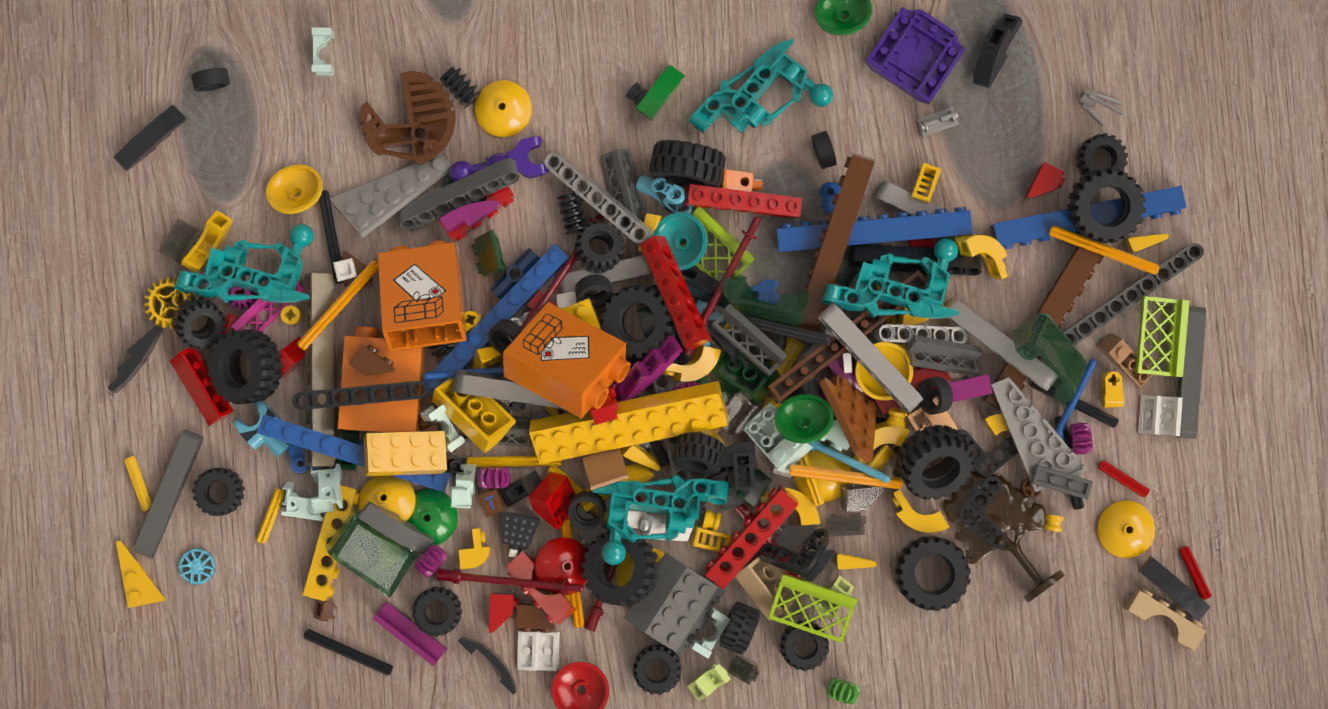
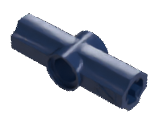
(524, 264)

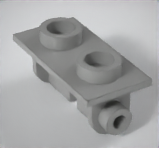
(938, 121)

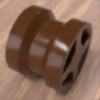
(1030, 493)

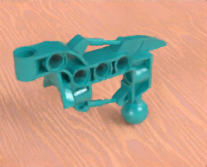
(776, 64)
(279, 287)
(928, 301)
(677, 520)

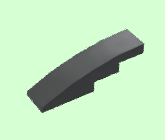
(395, 528)

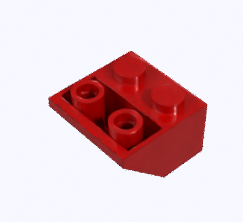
(552, 499)

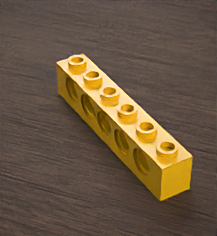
(313, 588)

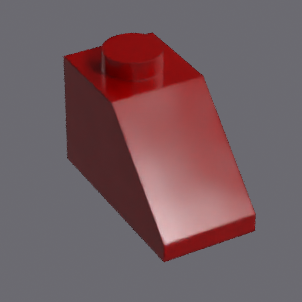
(1045, 181)
(291, 357)
(501, 608)

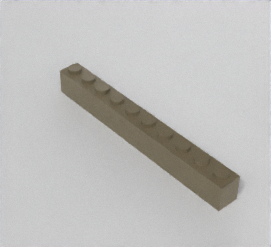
(319, 360)

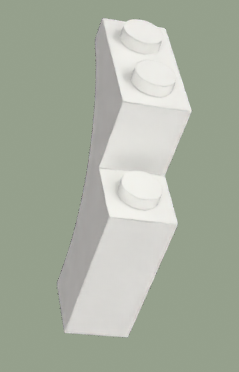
(650, 523)

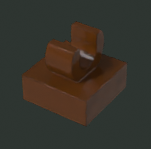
(427, 427)
(323, 609)

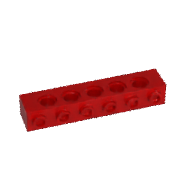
(742, 201)
(675, 292)
(723, 576)

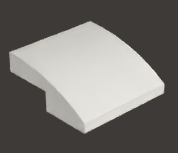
(1160, 415)
(538, 651)

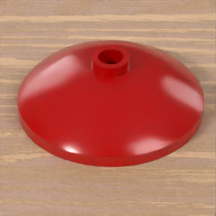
(551, 560)
(577, 674)

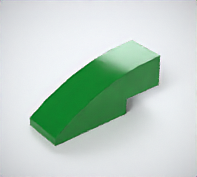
(660, 92)

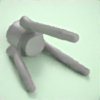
(1092, 97)

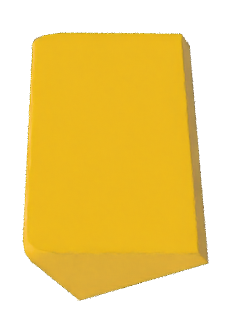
(792, 350)
(881, 458)

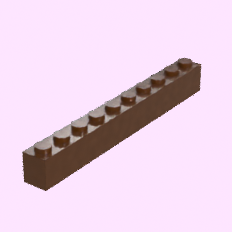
(837, 235)
(1056, 304)
(826, 354)

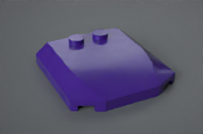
(916, 54)

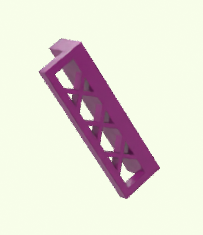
(409, 634)

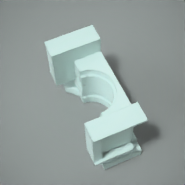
(320, 39)
(452, 439)
(464, 488)
(328, 489)
(301, 507)
(705, 645)

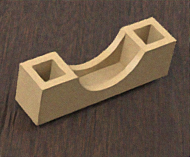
(1185, 632)

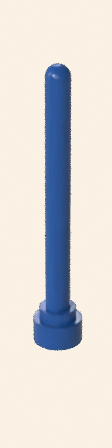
(451, 373)
(1071, 404)

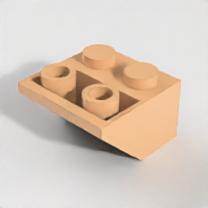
(919, 419)

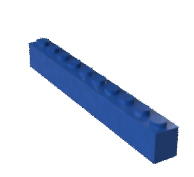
(1038, 226)
(881, 229)
(505, 309)
(336, 448)

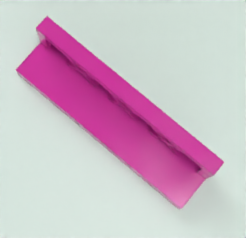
(254, 311)

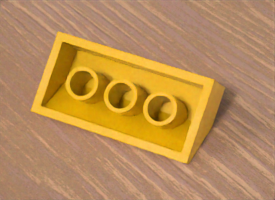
(475, 416)

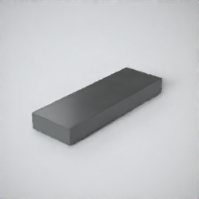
(1061, 482)

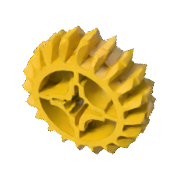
(156, 294)

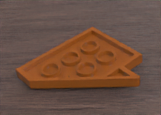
(854, 413)

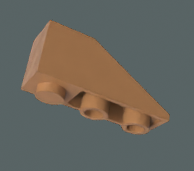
(1123, 358)

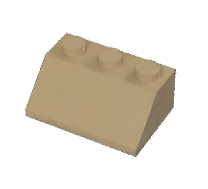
(761, 584)

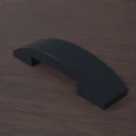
(508, 679)

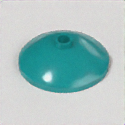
(682, 227)

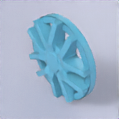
(197, 566)

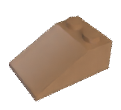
(605, 468)

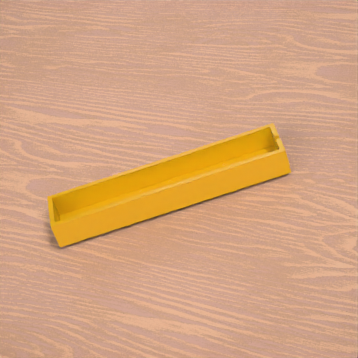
(638, 422)

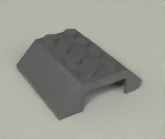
(675, 605)

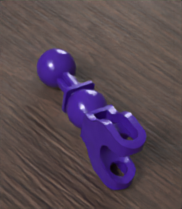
(520, 154)

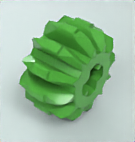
(843, 691)

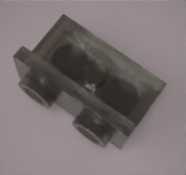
(179, 241)
(739, 412)
(845, 525)

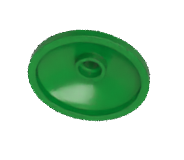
(842, 16)
(801, 412)
(443, 516)

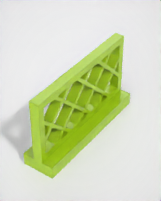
(726, 240)
(1177, 342)
(816, 591)

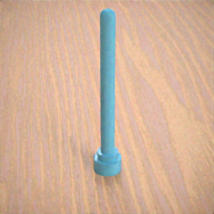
(849, 461)

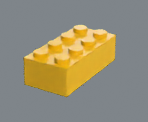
(405, 453)

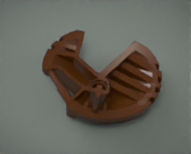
(426, 110)

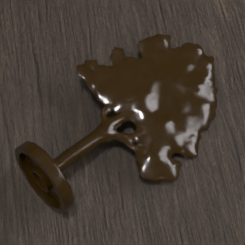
(1006, 512)

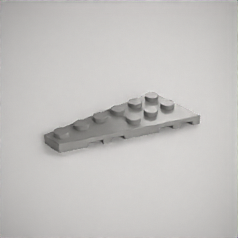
(382, 198)
(1033, 435)

